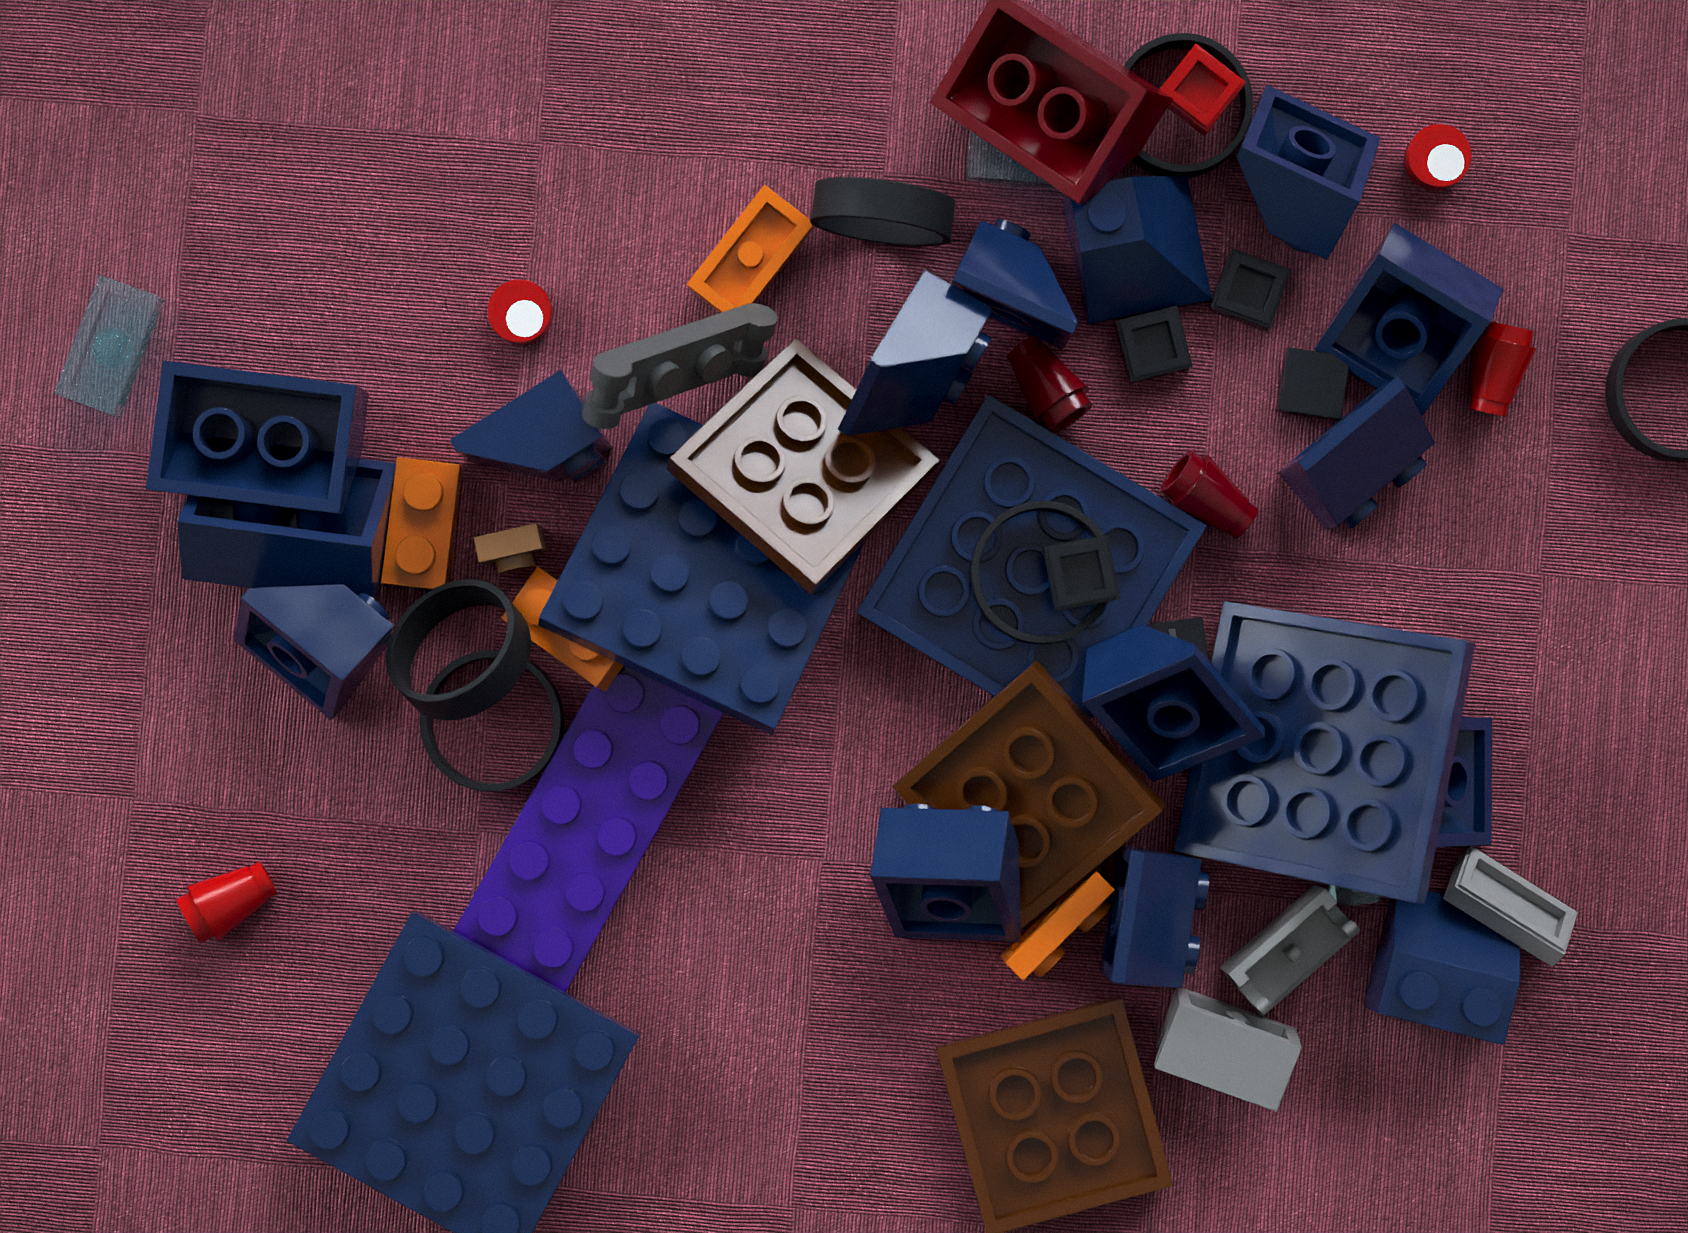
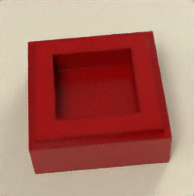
(1201, 89)

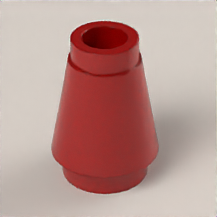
(1499, 366)
(225, 901)

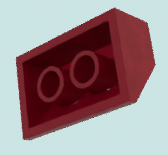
(1049, 99)

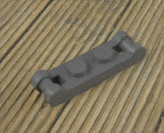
(677, 362)

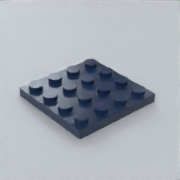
(998, 465)
(684, 592)
(1349, 755)
(463, 1084)

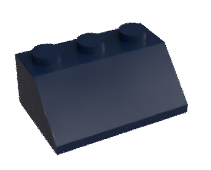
(256, 437)
(290, 546)

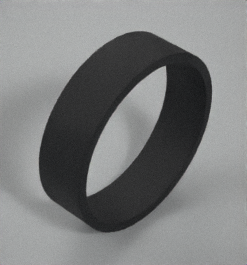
(1222, 54)
(882, 211)
(1615, 400)
(1050, 506)
(424, 616)
(440, 762)

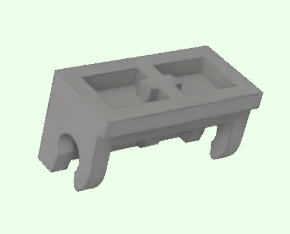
(1289, 949)
(1227, 1048)

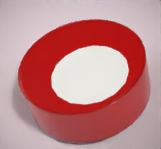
(1437, 157)
(520, 312)

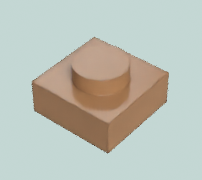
(511, 548)

